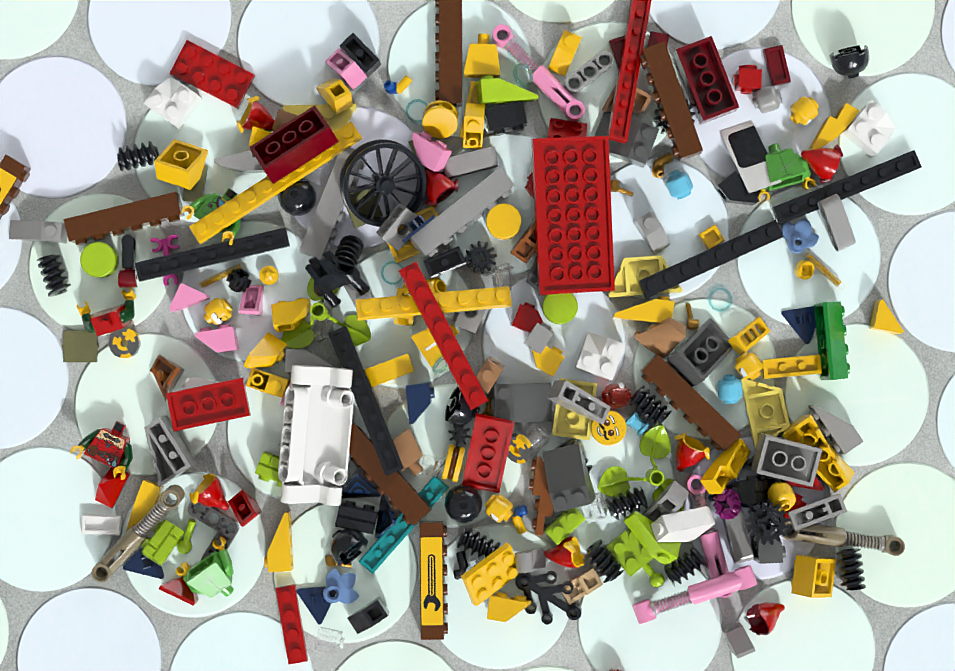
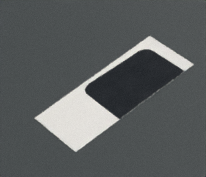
(748, 155)

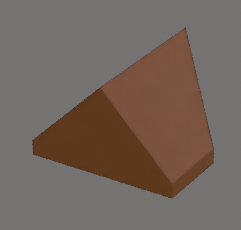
(166, 374)

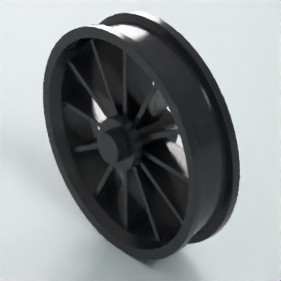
(382, 182)

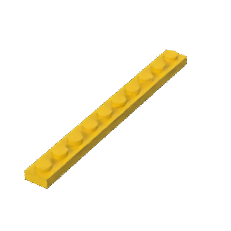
(265, 189)

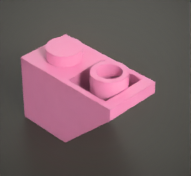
(430, 152)
(220, 339)

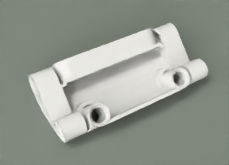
(316, 435)

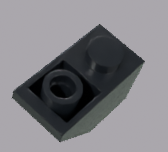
(734, 191)
(368, 615)

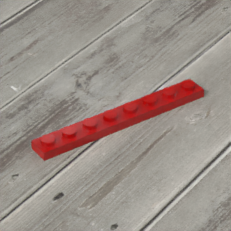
(629, 70)
(443, 335)

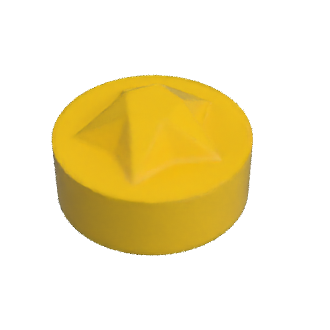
(804, 269)
(269, 275)

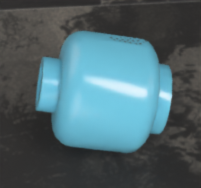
(679, 184)
(730, 389)

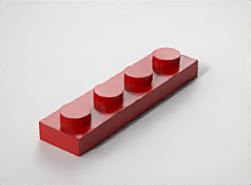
(291, 624)

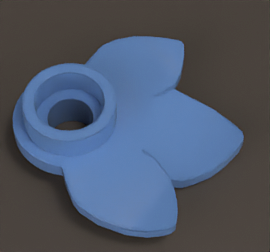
(801, 233)
(342, 585)

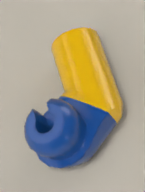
(397, 87)
(517, 517)

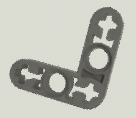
(220, 531)

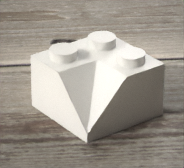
(173, 102)
(870, 129)
(600, 356)

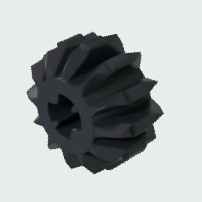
(487, 255)

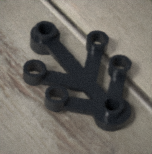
(546, 594)

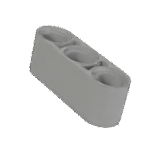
(593, 64)
(471, 163)
(836, 222)
(738, 539)

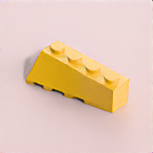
(831, 467)

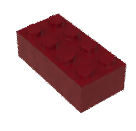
(705, 80)
(294, 144)

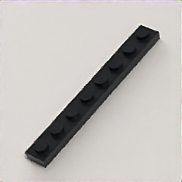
(848, 186)
(212, 254)
(710, 259)
(366, 402)

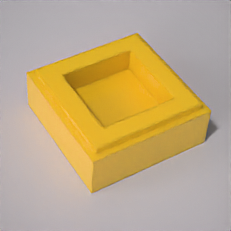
(711, 237)

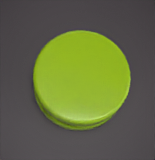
(99, 260)
(560, 308)

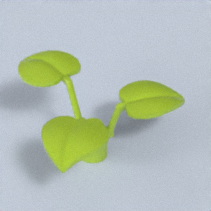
(302, 336)
(653, 444)

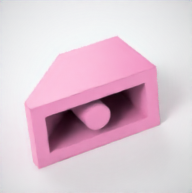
(346, 69)

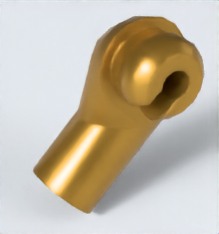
(659, 164)

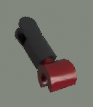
(128, 277)

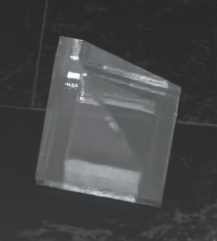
(432, 465)

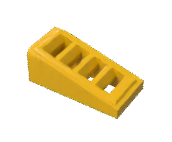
(739, 342)

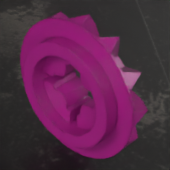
(732, 500)

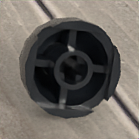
(850, 61)
(298, 198)
(458, 411)
(463, 503)
(346, 545)

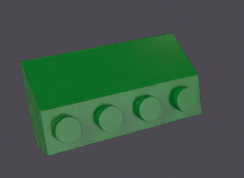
(831, 340)

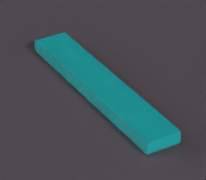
(394, 536)

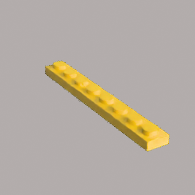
(448, 301)

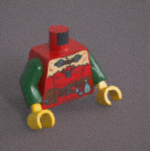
(111, 318)
(108, 448)

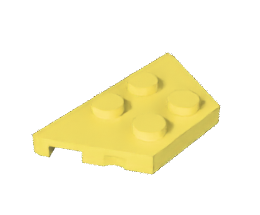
(333, 120)
(636, 269)
(764, 409)

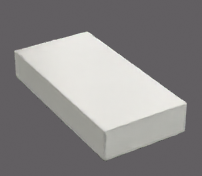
(101, 524)

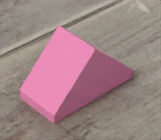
(186, 297)
(252, 300)

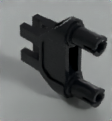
(331, 274)

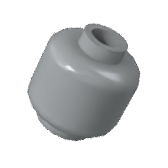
(767, 99)

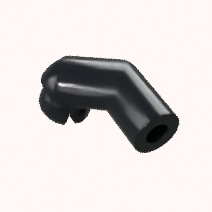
(462, 563)

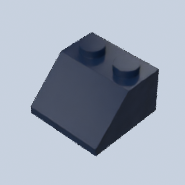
(418, 399)

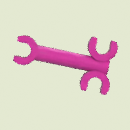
(164, 246)

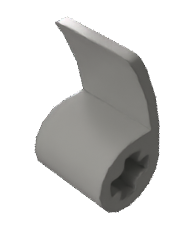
(529, 560)

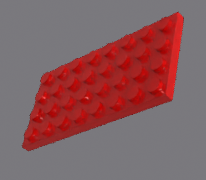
(573, 214)

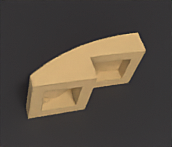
(583, 585)

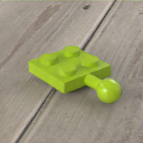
(634, 556)

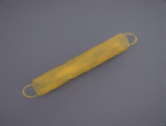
(824, 270)
(219, 277)

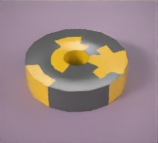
(132, 347)
(519, 449)

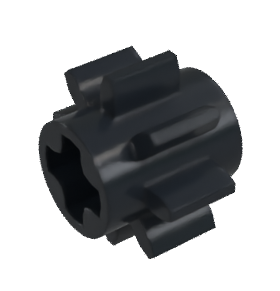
(238, 280)
(455, 436)

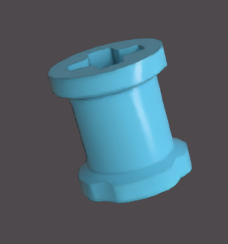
(637, 423)

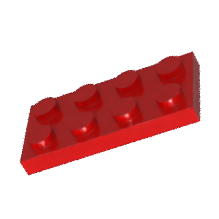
(212, 74)
(208, 404)
(488, 453)

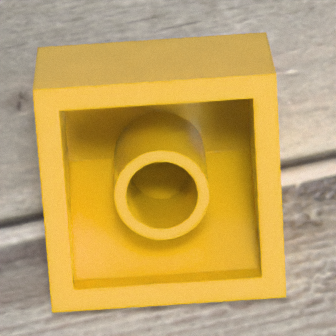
(181, 164)
(813, 576)

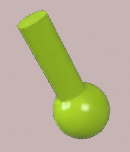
(185, 545)

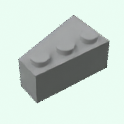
(168, 450)

